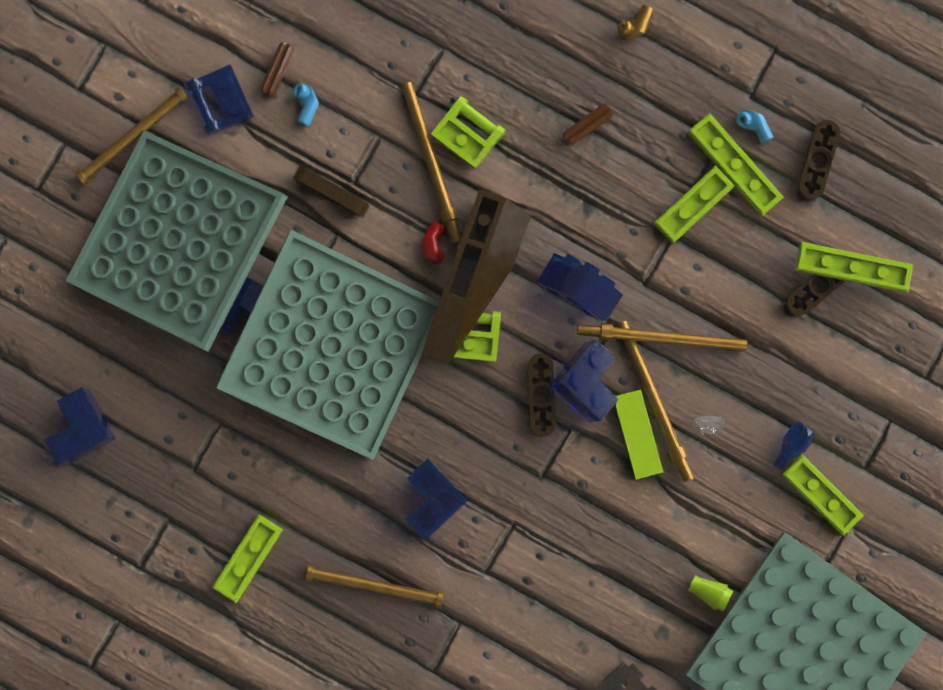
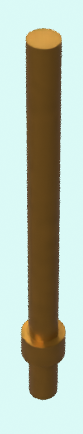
(448, 214)
(607, 332)
(677, 452)

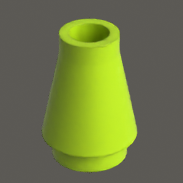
(711, 592)

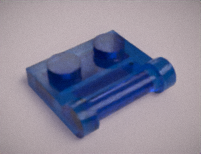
(227, 95)

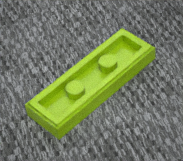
(694, 204)
(638, 435)
(822, 495)
(247, 558)

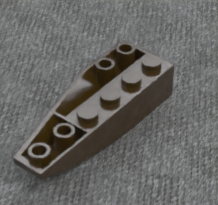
(477, 273)

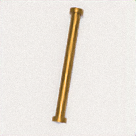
(132, 135)
(374, 586)

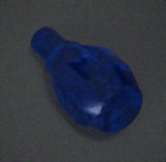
(794, 443)

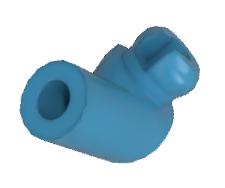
(308, 103)
(755, 122)

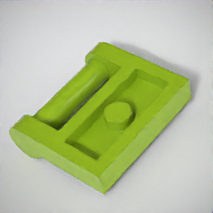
(461, 139)
(482, 345)

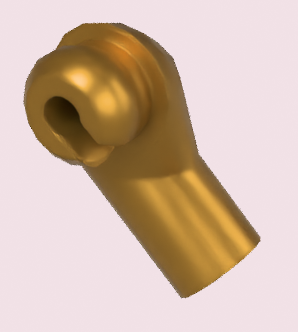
(638, 26)

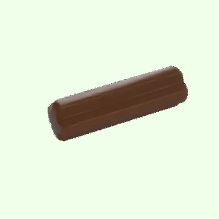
(277, 69)
(587, 124)

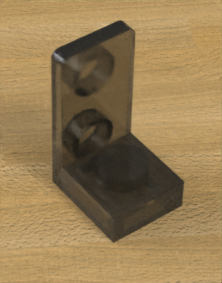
(616, 679)

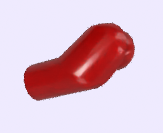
(430, 243)

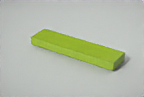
(735, 165)
(853, 267)

